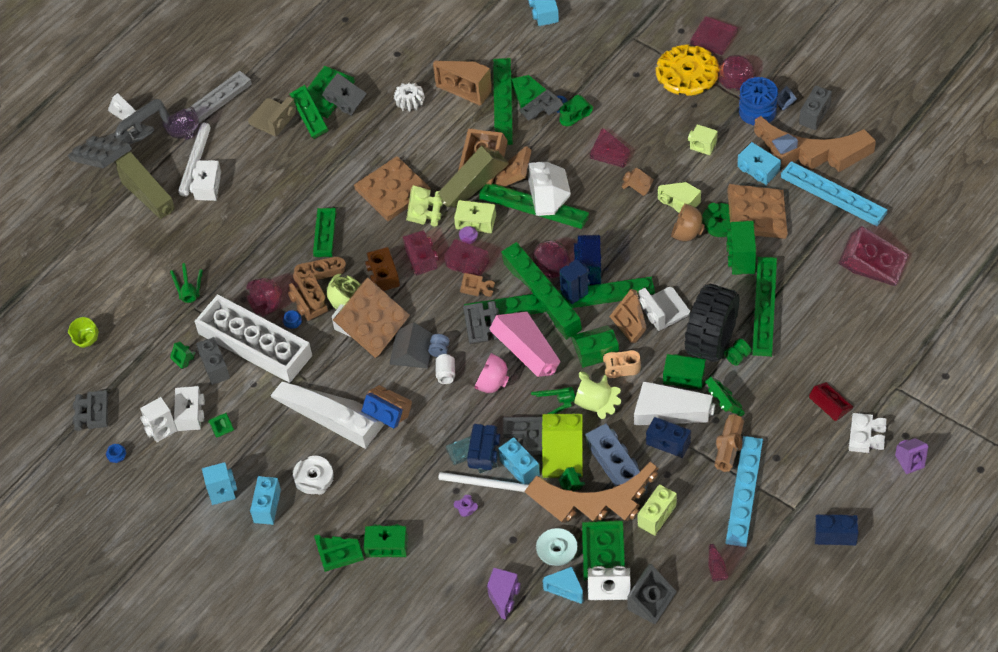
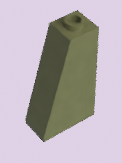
(472, 176)
(143, 185)

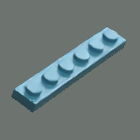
(834, 193)
(744, 491)

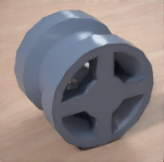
(438, 345)

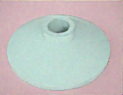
(556, 539)

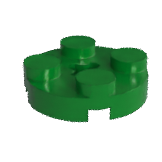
(711, 216)

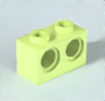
(657, 509)

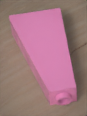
(526, 341)

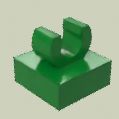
(181, 355)
(570, 480)

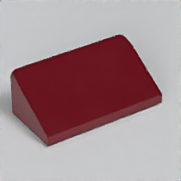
(830, 401)

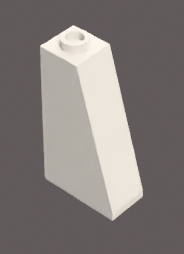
(672, 405)

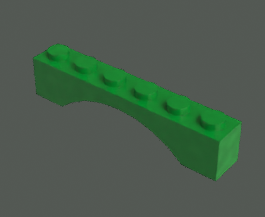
(555, 305)

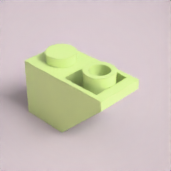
(678, 194)

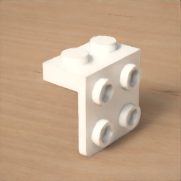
(663, 307)

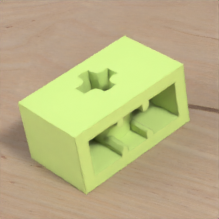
(476, 215)

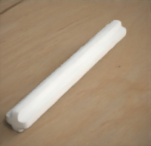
(196, 154)

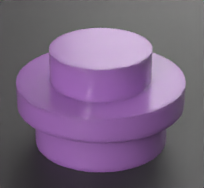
(468, 234)

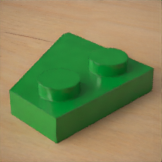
(526, 89)
(338, 552)

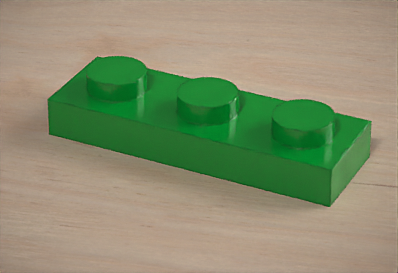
(309, 112)
(324, 232)

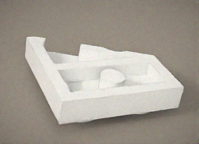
(120, 107)

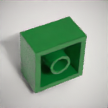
(741, 247)

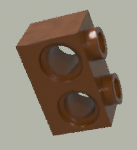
(382, 269)

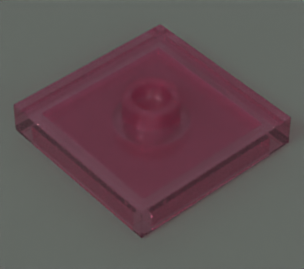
(713, 35)

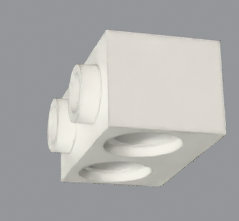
(157, 420)

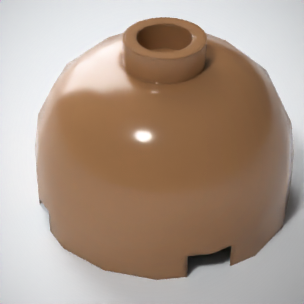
(688, 224)

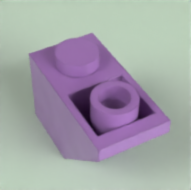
(501, 590)

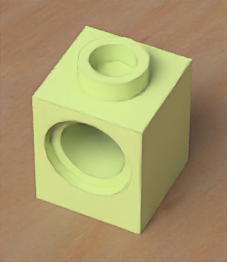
(703, 139)

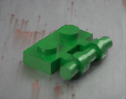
(725, 397)

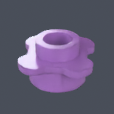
(465, 511)

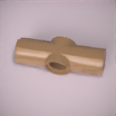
(729, 443)

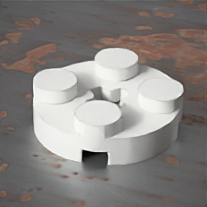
(313, 485)

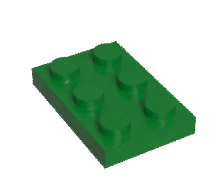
(318, 87)
(602, 545)

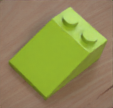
(561, 444)

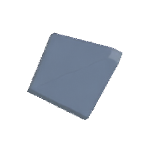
(785, 98)
(785, 143)

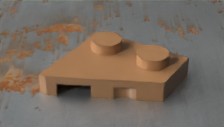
(515, 169)
(629, 317)

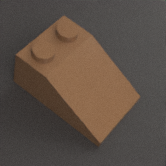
(464, 79)
(479, 138)

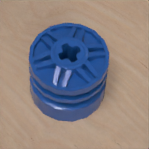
(758, 99)

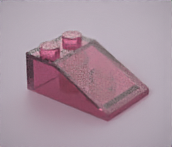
(873, 257)

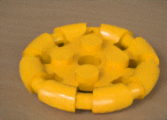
(687, 80)

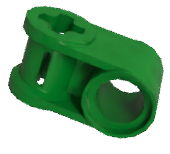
(574, 110)

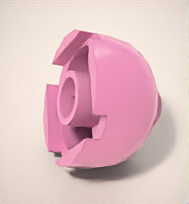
(492, 375)

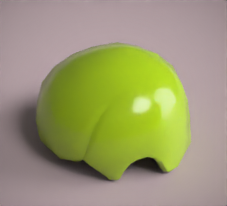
(83, 332)

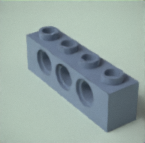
(604, 437)

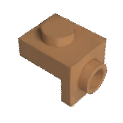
(638, 181)

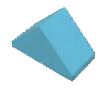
(564, 584)

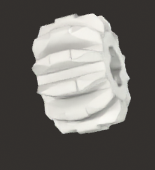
(409, 96)

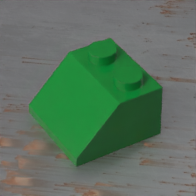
(594, 344)

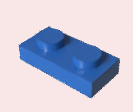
(382, 410)

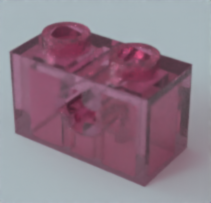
(466, 258)

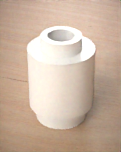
(445, 369)

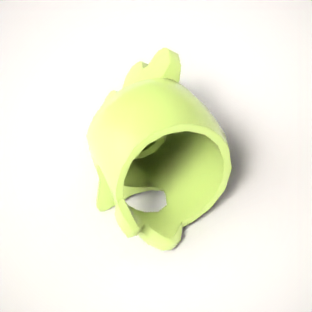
(597, 396)

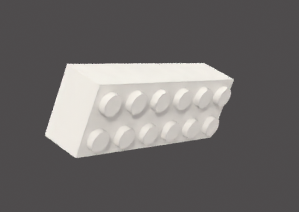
(254, 338)

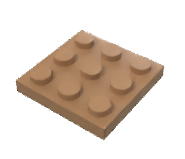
(389, 188)
(761, 206)
(371, 317)

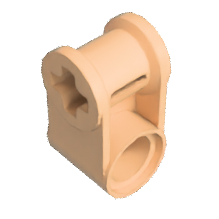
(622, 363)

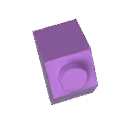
(911, 455)

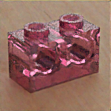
(420, 252)

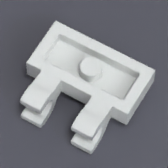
(861, 433)

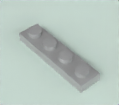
(221, 95)

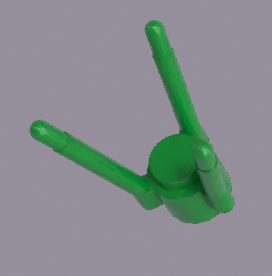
(188, 292)
(564, 396)

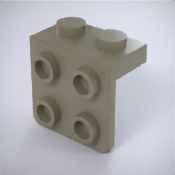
(273, 116)

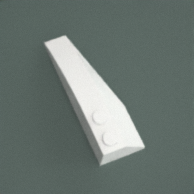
(330, 411)

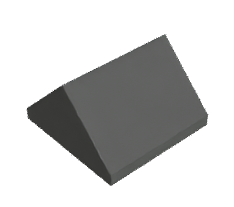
(411, 347)
(650, 595)

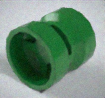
(737, 352)

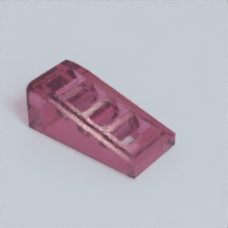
(716, 565)

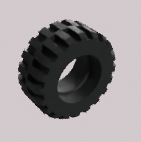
(712, 322)

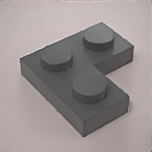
(544, 102)
(527, 428)

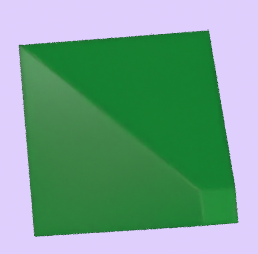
(221, 425)

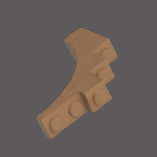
(813, 152)
(594, 505)

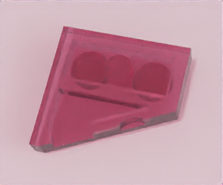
(609, 150)

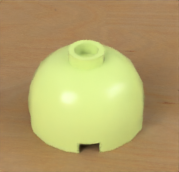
(341, 289)

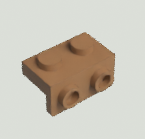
(302, 307)

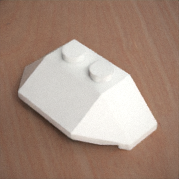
(548, 187)

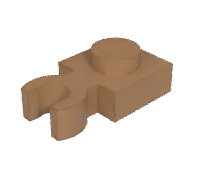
(473, 285)

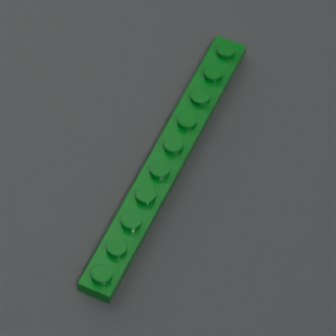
(596, 295)

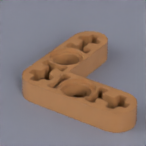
(306, 274)

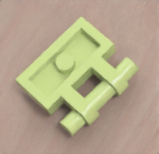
(418, 206)

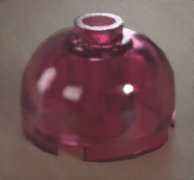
(735, 71)
(551, 257)
(264, 296)

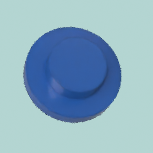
(292, 319)
(115, 453)

